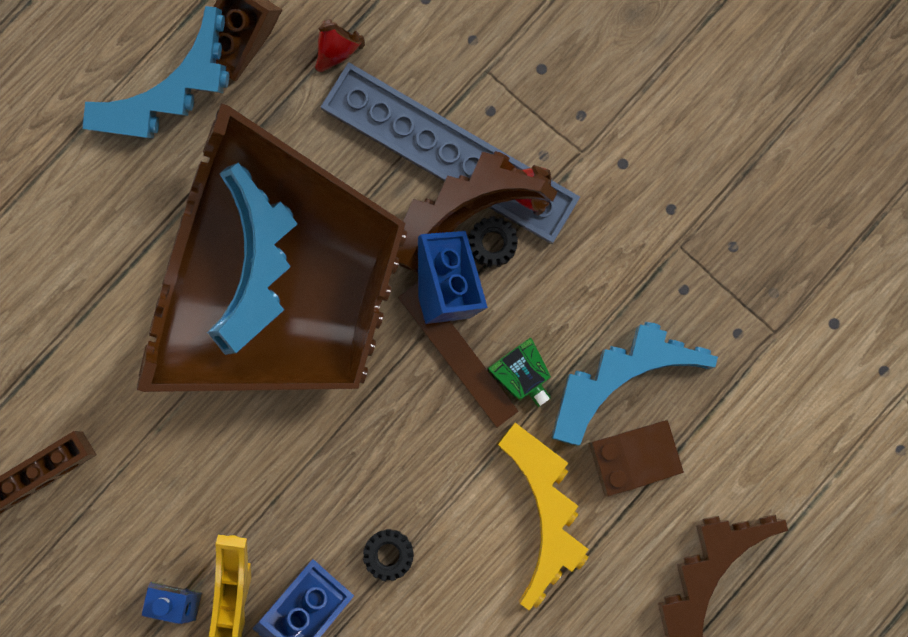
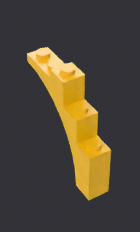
(555, 510)
(231, 586)

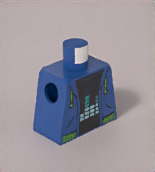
(170, 603)

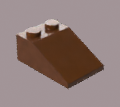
(244, 32)
(636, 458)

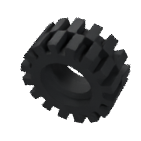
(498, 226)
(382, 571)

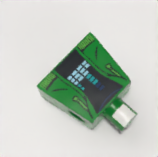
(523, 373)

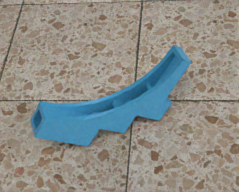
(173, 95)
(263, 262)
(648, 352)

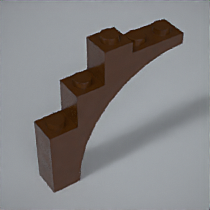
(460, 198)
(700, 576)

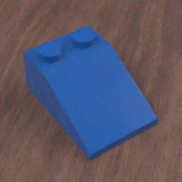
(448, 278)
(305, 606)

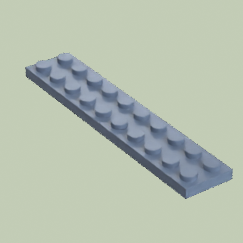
(432, 142)

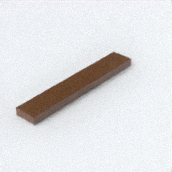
(462, 362)

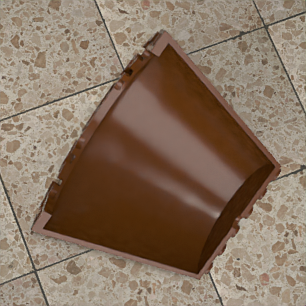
(329, 295)

